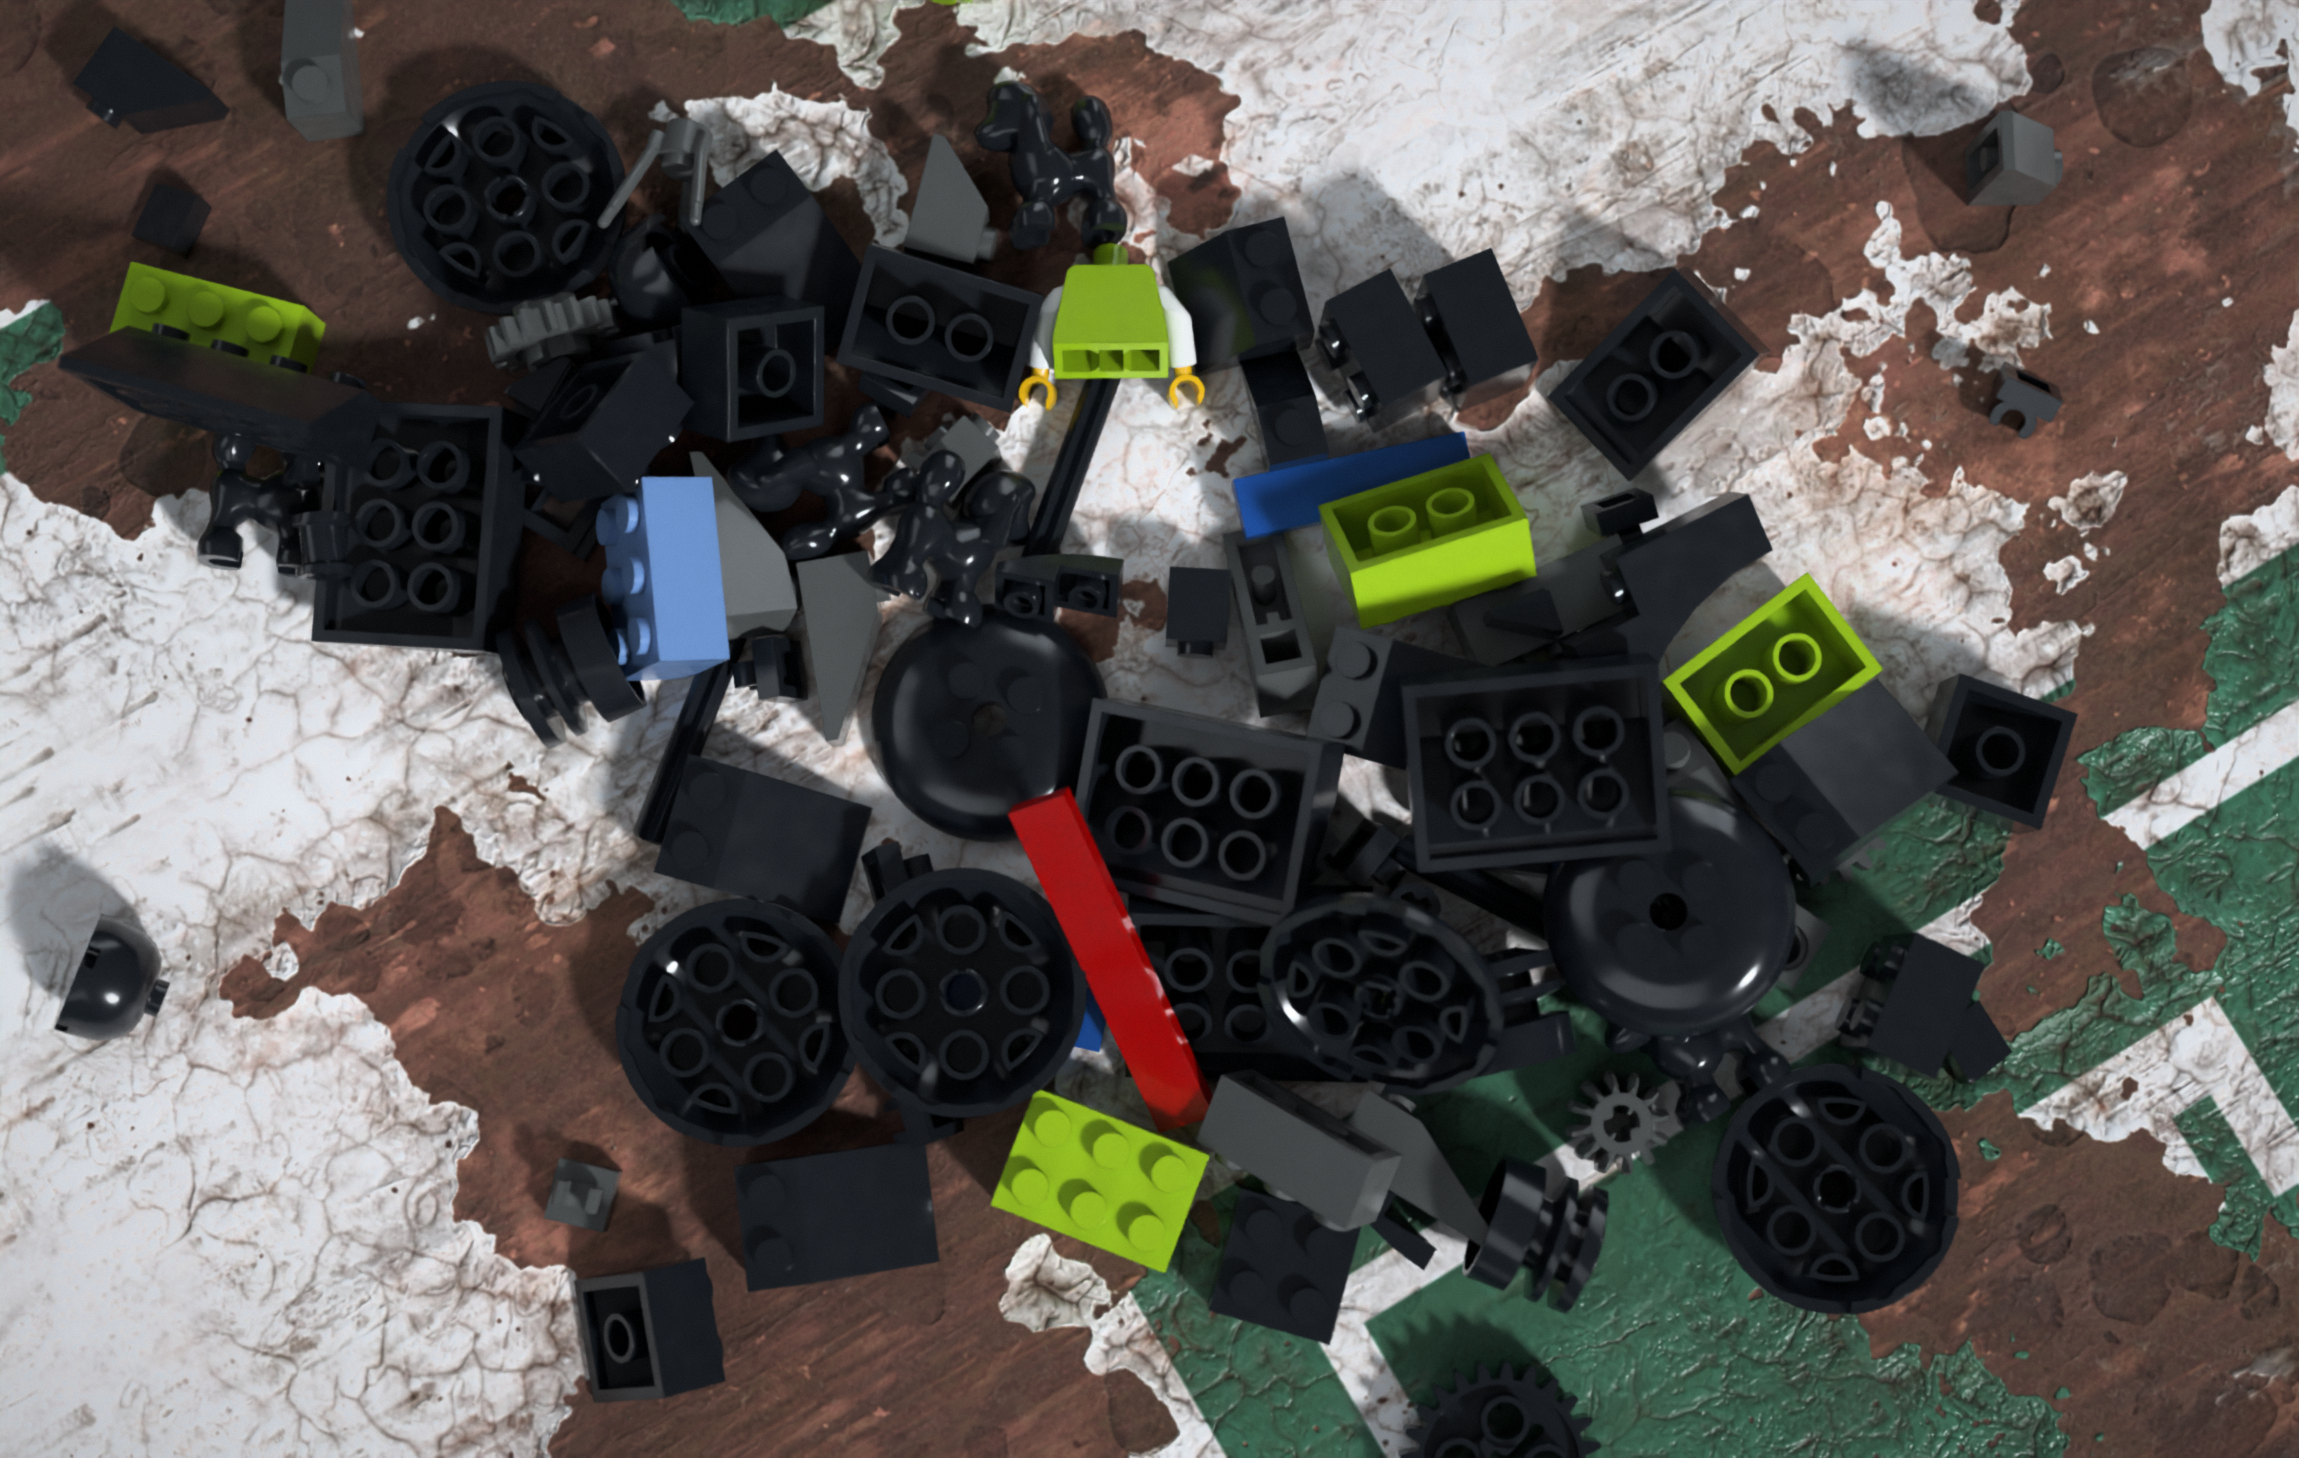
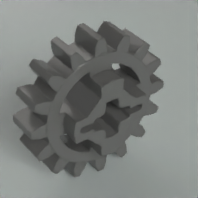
(549, 330)

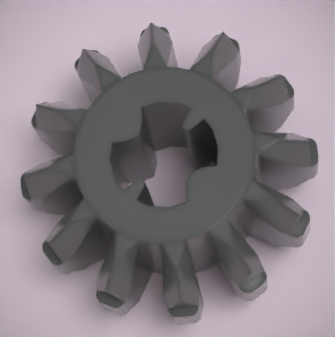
(1632, 1136)

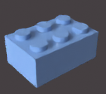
(664, 578)

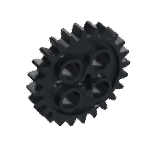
(1463, 1413)

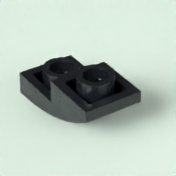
(1043, 583)

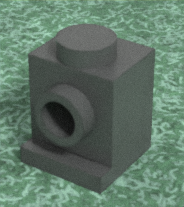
(971, 439)

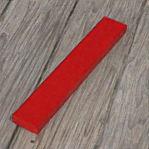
(1112, 958)

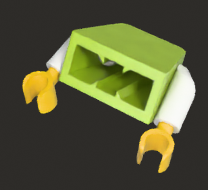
(1111, 325)

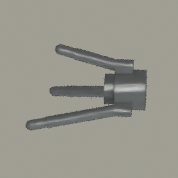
(683, 157)

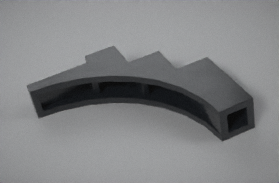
(1668, 575)

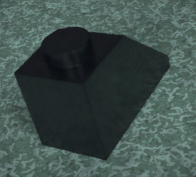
(143, 89)
(1284, 412)

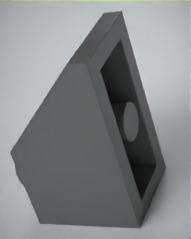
(2012, 162)
(949, 214)

